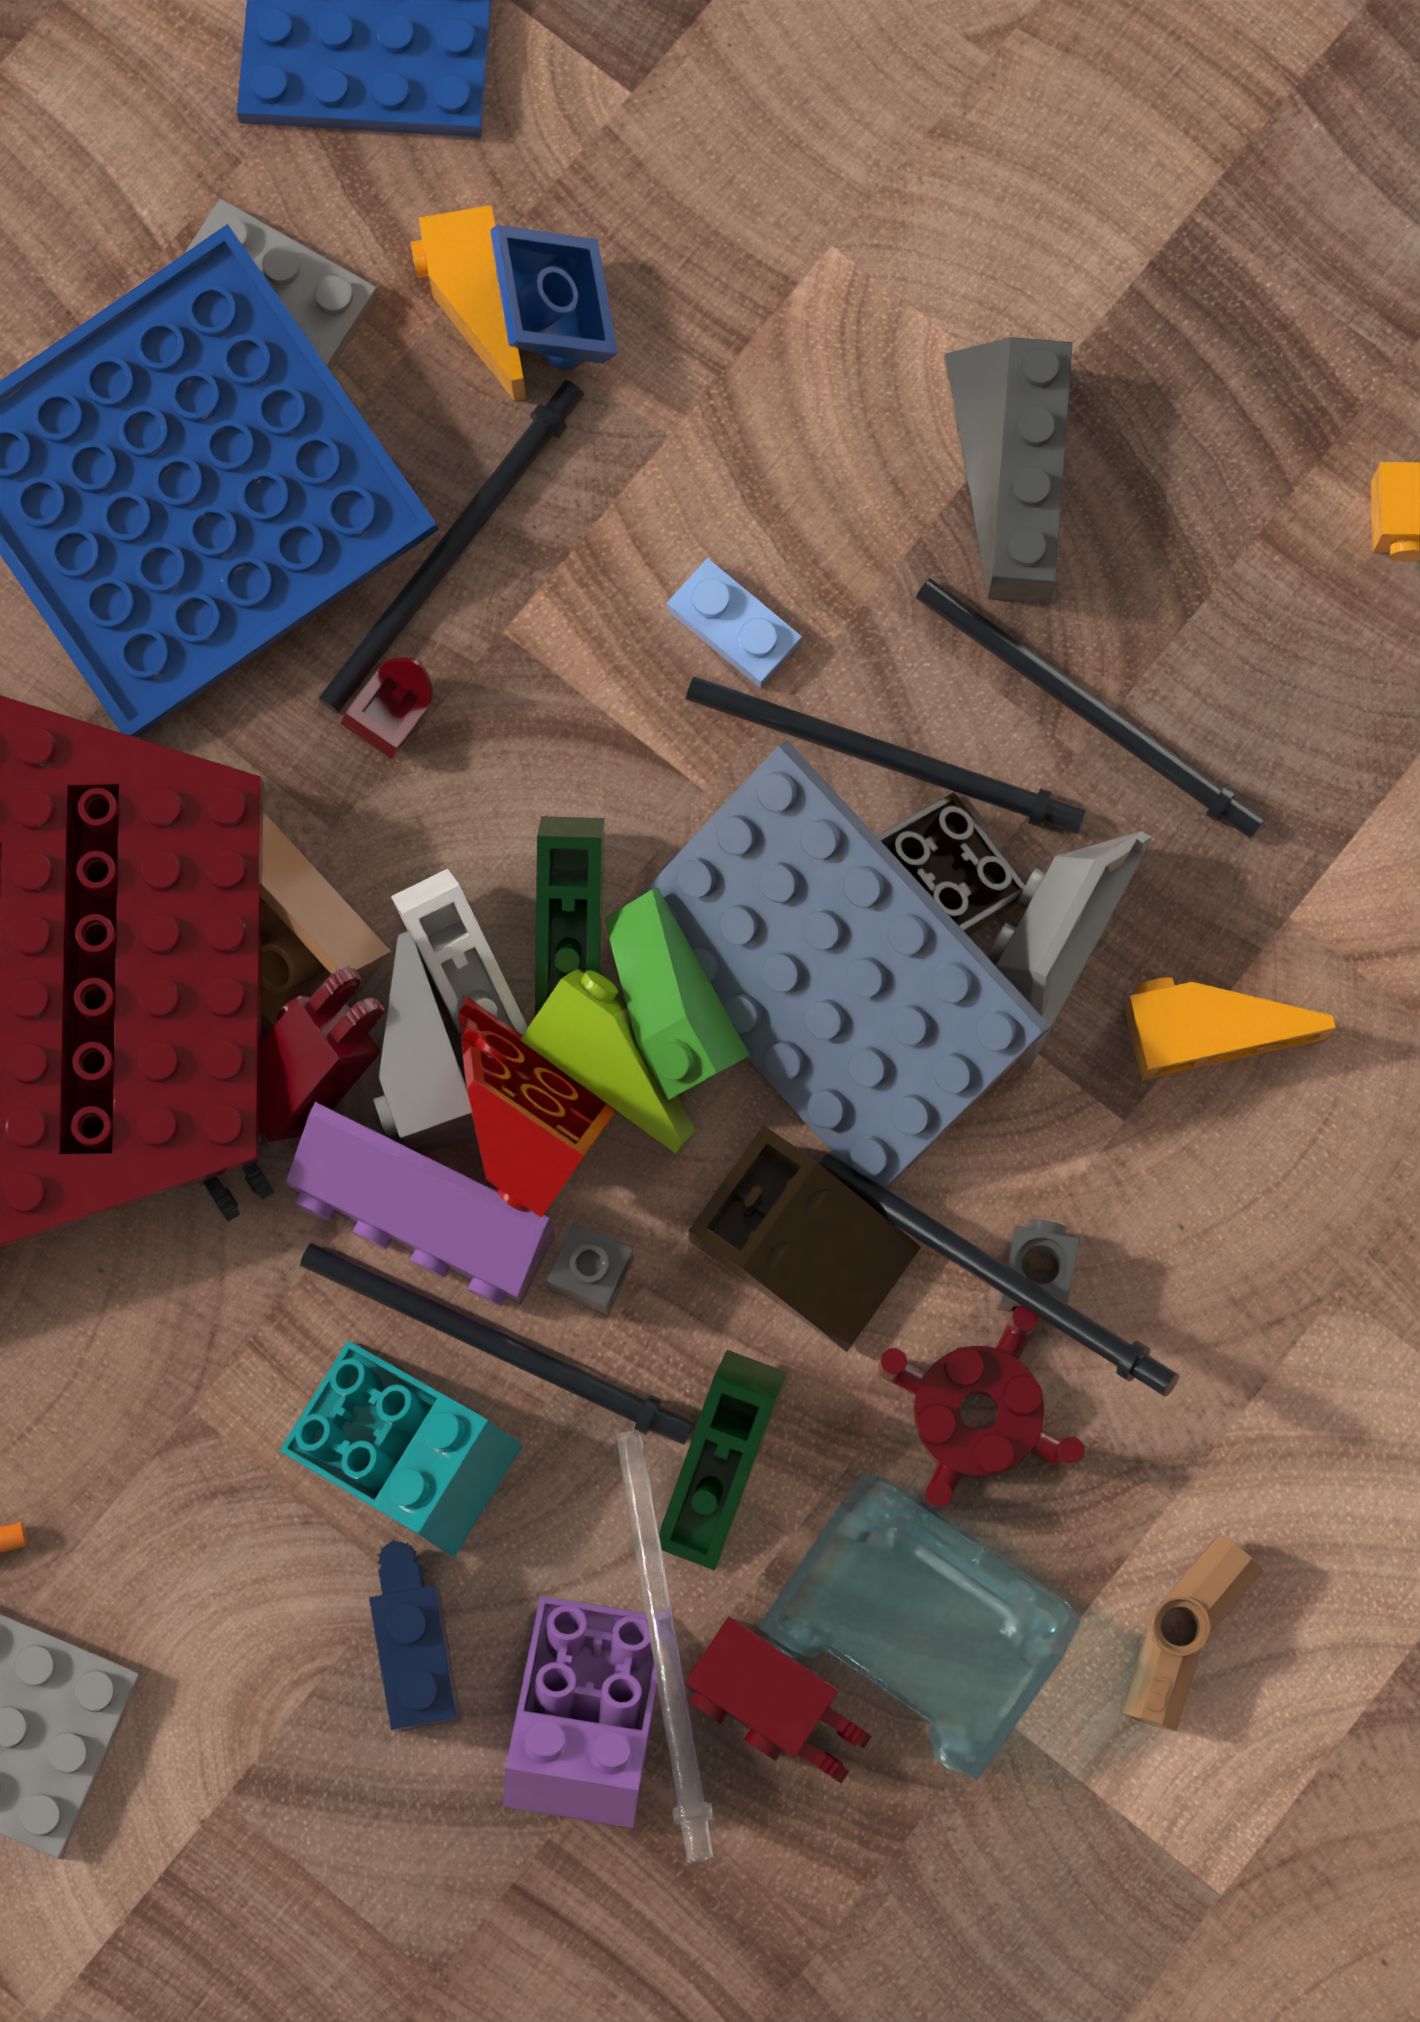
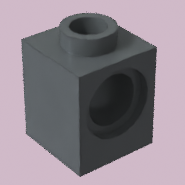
(1051, 1240)
(590, 1269)

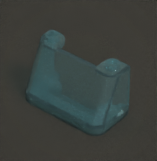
(925, 1619)

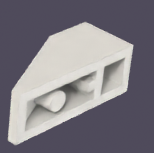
(455, 948)

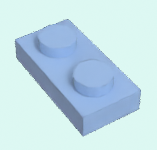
(734, 623)

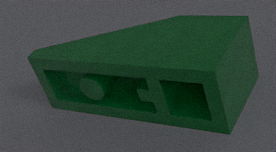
(568, 900)
(720, 1458)

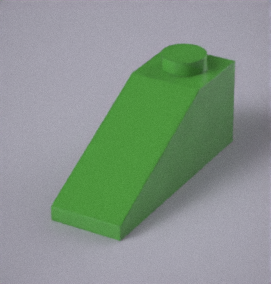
(669, 997)

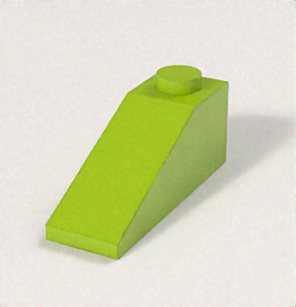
(593, 1042)

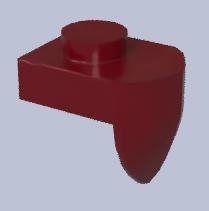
(391, 704)

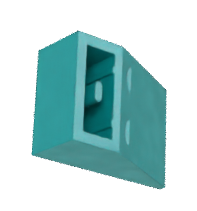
(401, 1448)

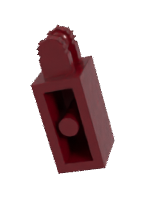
(315, 1054)
(770, 1697)

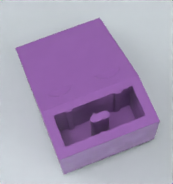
(583, 1714)

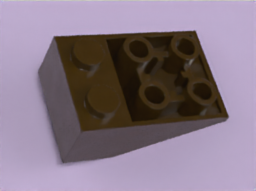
(955, 862)
(803, 1239)

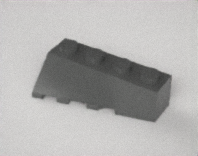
(1013, 442)

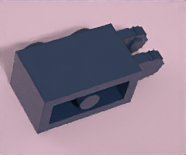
(412, 1643)

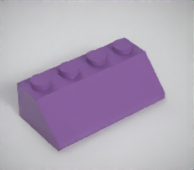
(417, 1205)

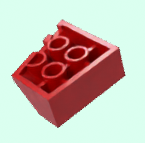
(526, 1112)

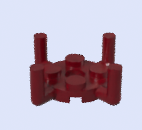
(986, 1372)

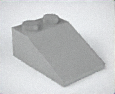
(421, 1080)

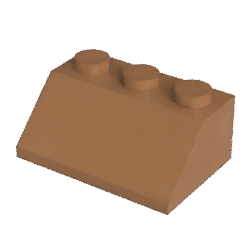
(306, 929)

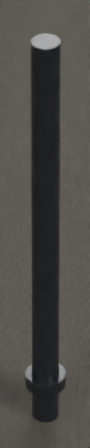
(547, 422)
(887, 755)
(1219, 801)
(1131, 1359)
(646, 1413)

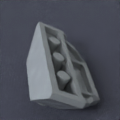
(1064, 923)

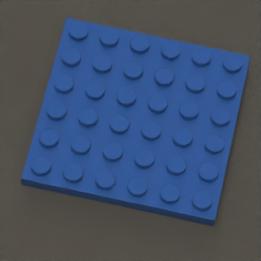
(190, 484)

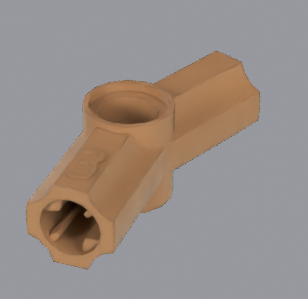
(1206, 1595)

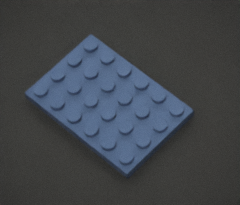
(842, 970)

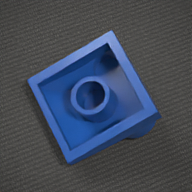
(553, 295)

